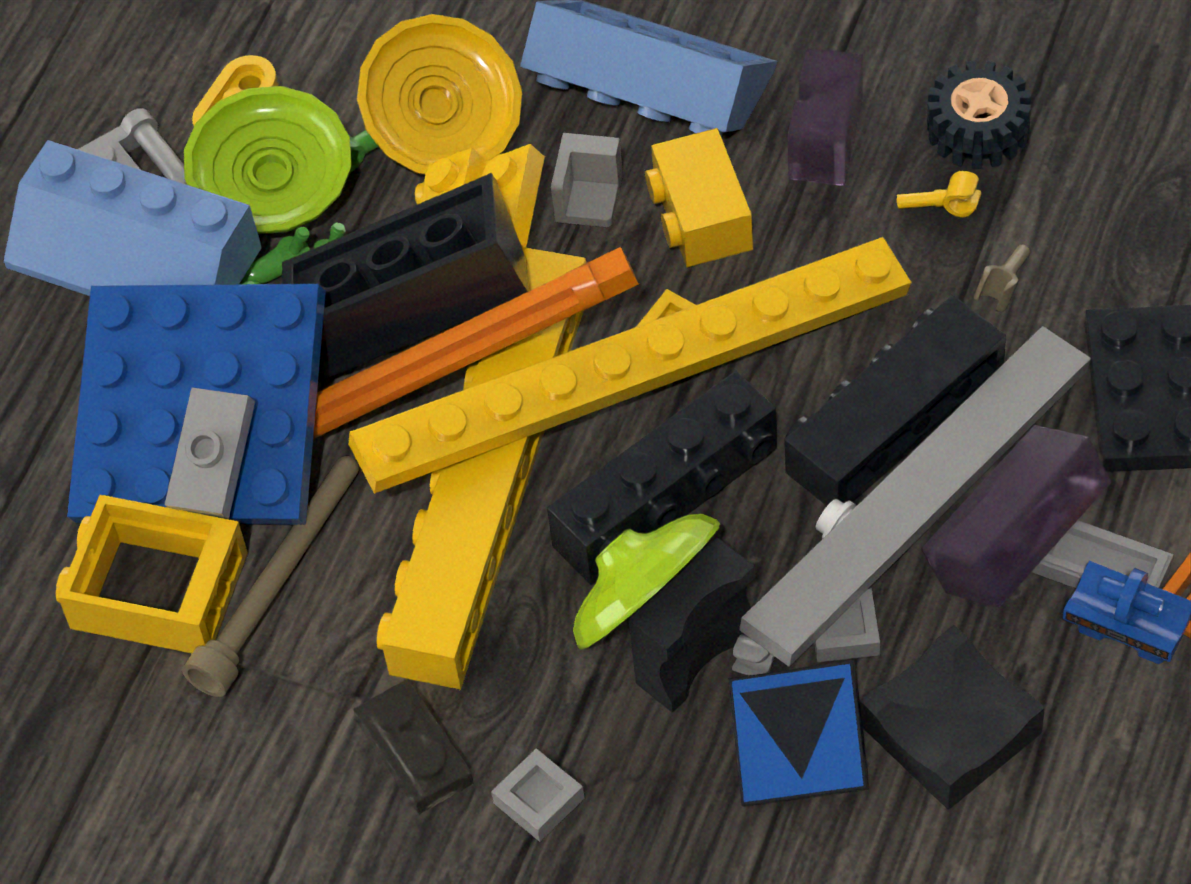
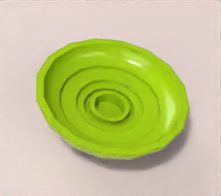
(272, 152)
(635, 570)

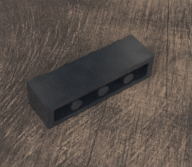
(893, 402)

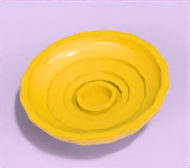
(437, 91)

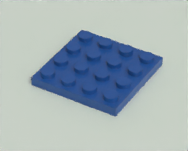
(163, 340)

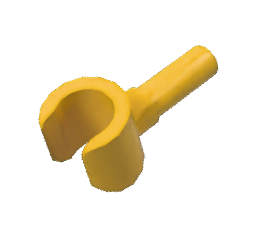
(958, 199)

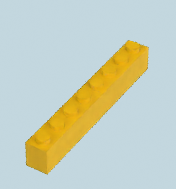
(468, 522)

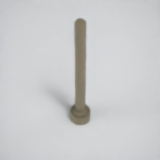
(214, 665)

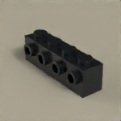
(665, 472)

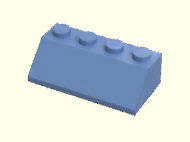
(645, 65)
(111, 224)

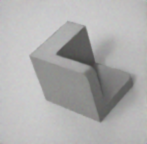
(587, 179)

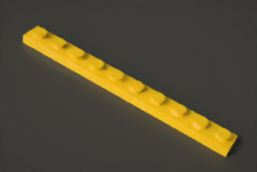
(626, 365)

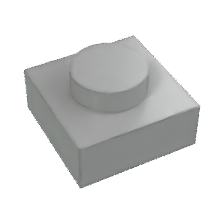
(852, 634)
(537, 795)

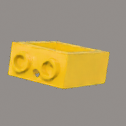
(116, 520)

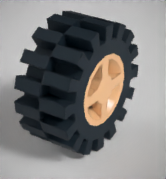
(958, 108)

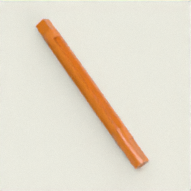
(473, 340)

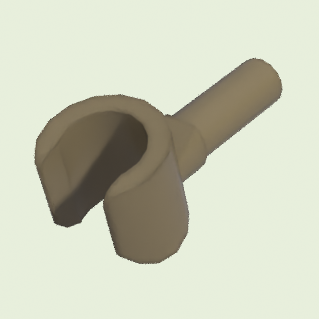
(1001, 280)

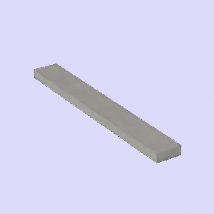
(913, 496)

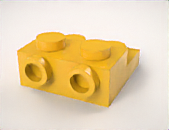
(515, 172)

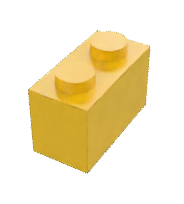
(700, 198)

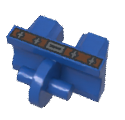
(1128, 611)

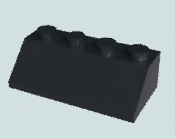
(413, 274)

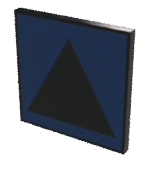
(798, 733)

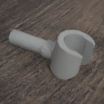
(751, 657)

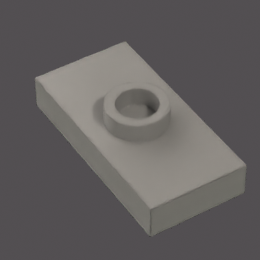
(210, 452)

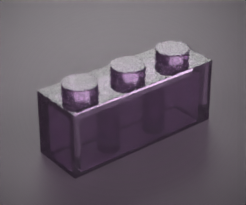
(1016, 515)

